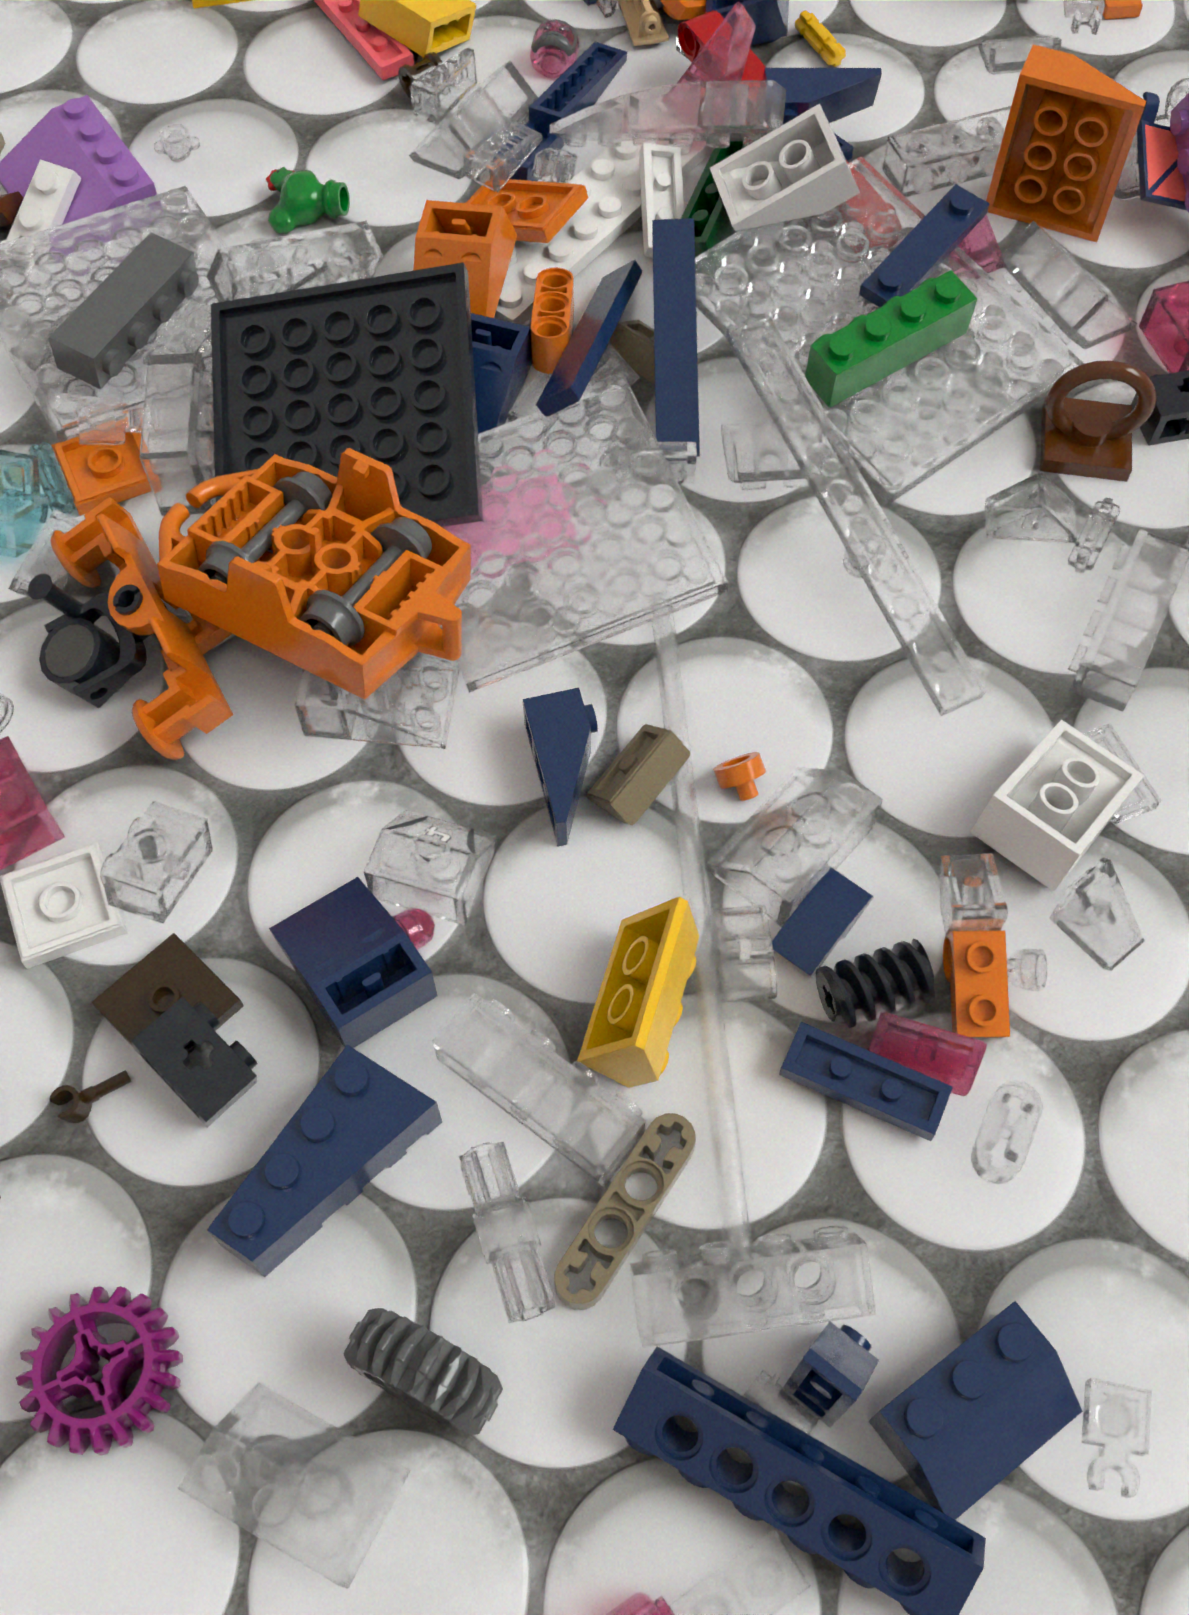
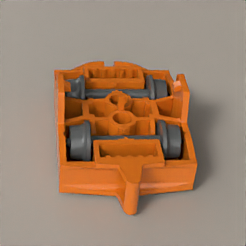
(349, 575)

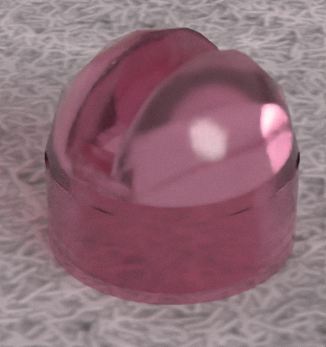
(417, 925)

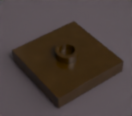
(158, 983)

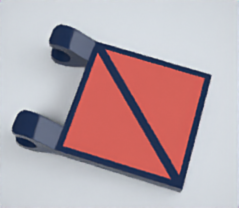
(1157, 159)

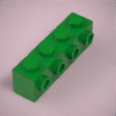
(889, 338)

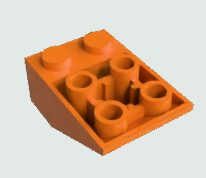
(471, 235)

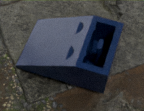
(500, 367)
(355, 962)

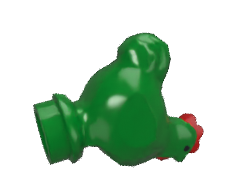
(304, 199)

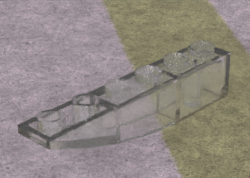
(680, 115)

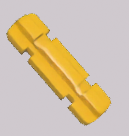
(820, 38)

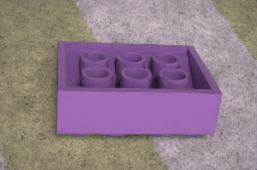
(82, 141)

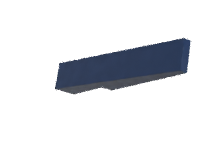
(571, 92)
(675, 331)

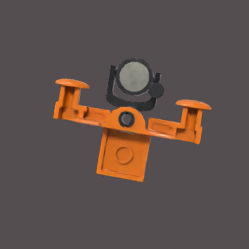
(92, 661)

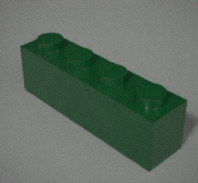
(707, 207)

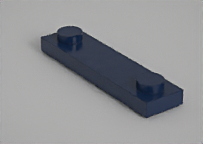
(925, 246)

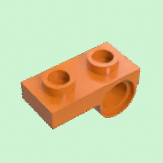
(978, 982)

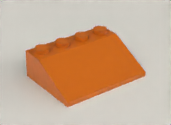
(1063, 145)

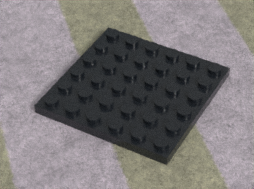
(359, 369)

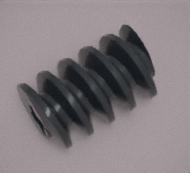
(876, 981)

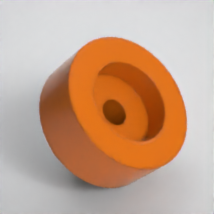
(740, 773)

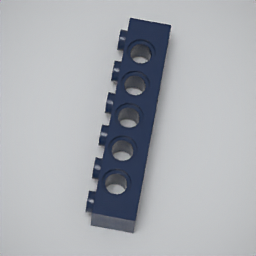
(834, 1486)

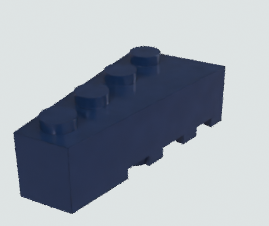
(322, 1159)

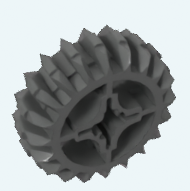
(423, 1370)

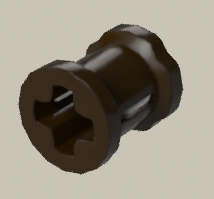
(409, 74)

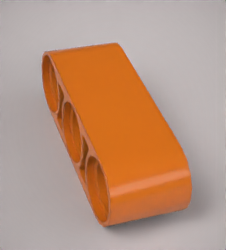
(551, 317)

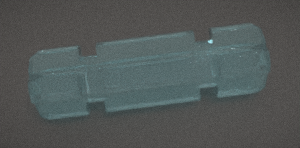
(52, 479)

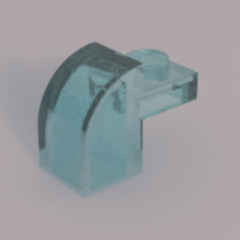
(21, 503)

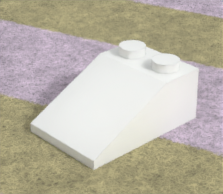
(785, 174)
(1056, 804)

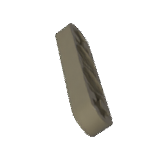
(621, 1206)

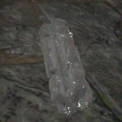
(1094, 535)

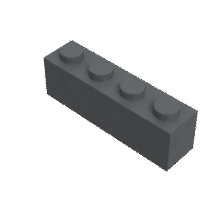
(124, 310)

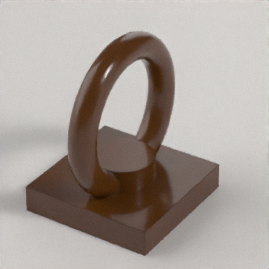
(1093, 435)

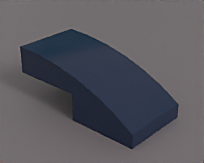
(821, 921)

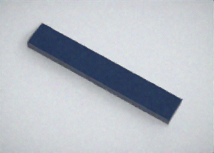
(589, 340)

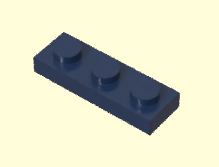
(866, 1081)

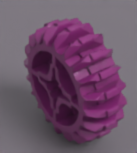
(80, 1327)

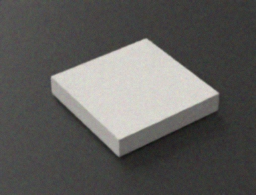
(60, 906)

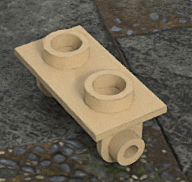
(643, 22)

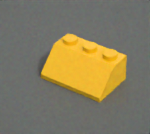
(642, 994)

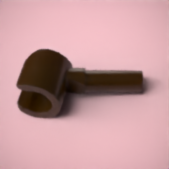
(83, 1099)

